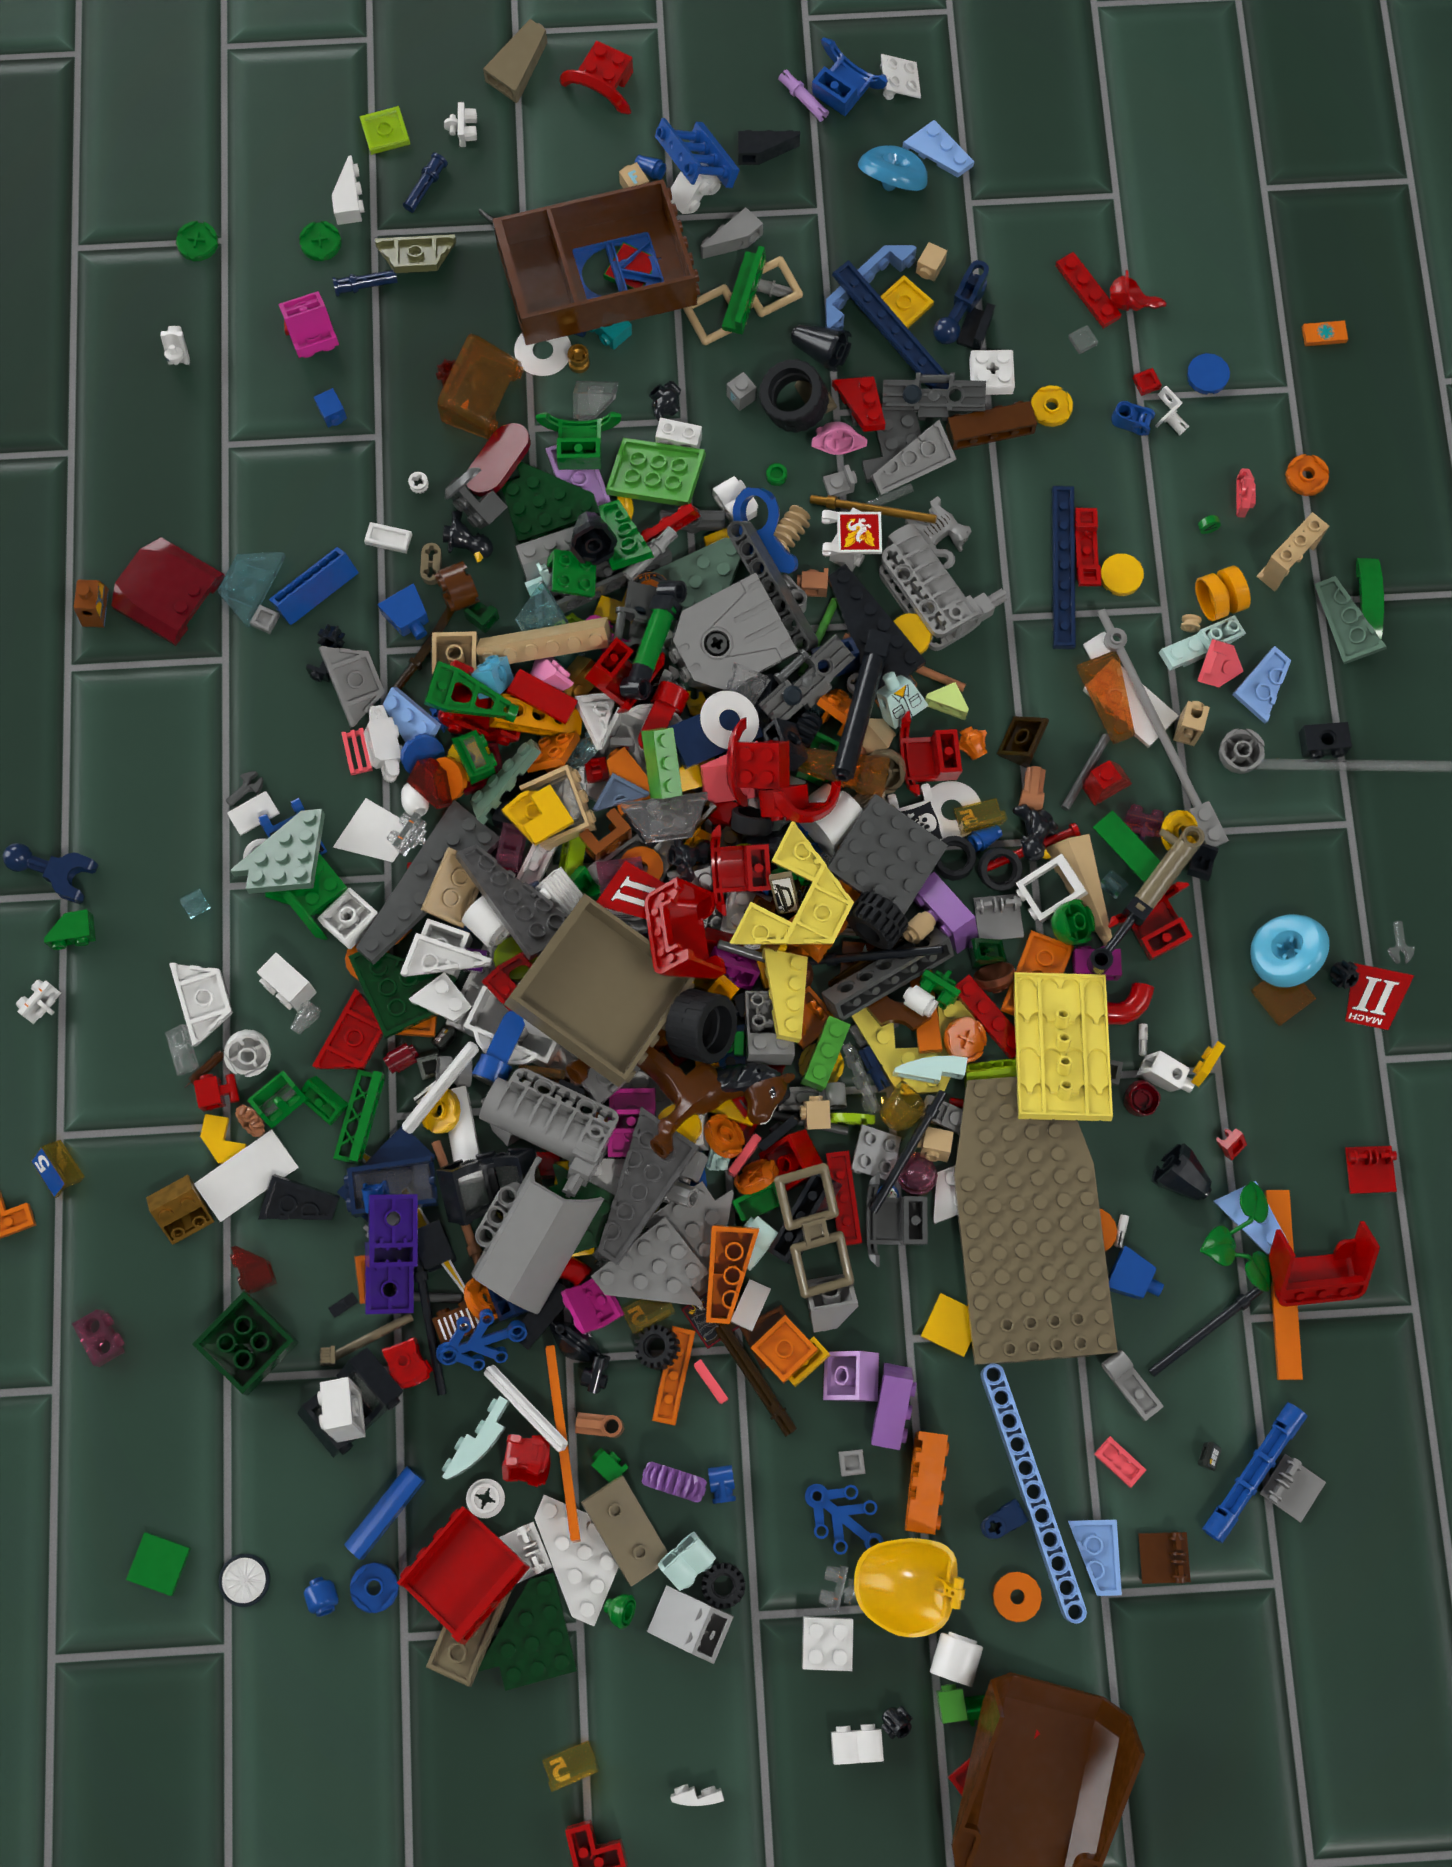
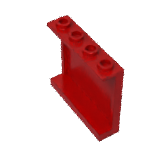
(463, 1574)

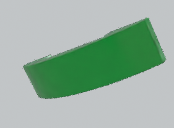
(1371, 592)

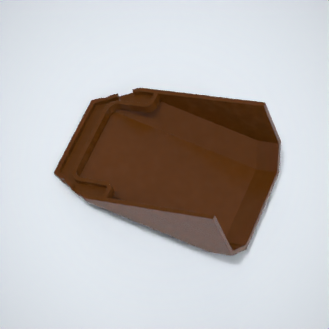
(1047, 1795)

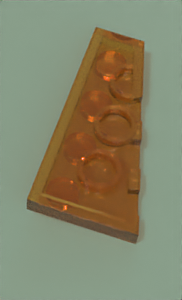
(1107, 690)
(869, 775)

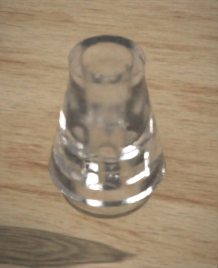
(306, 1015)

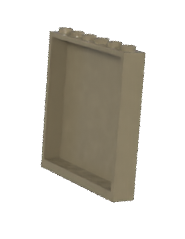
(598, 992)

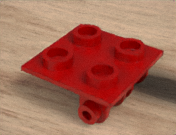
(1371, 1169)

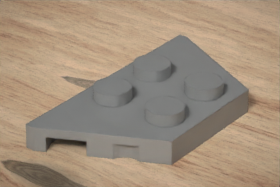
(353, 680)

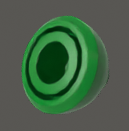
(620, 1610)

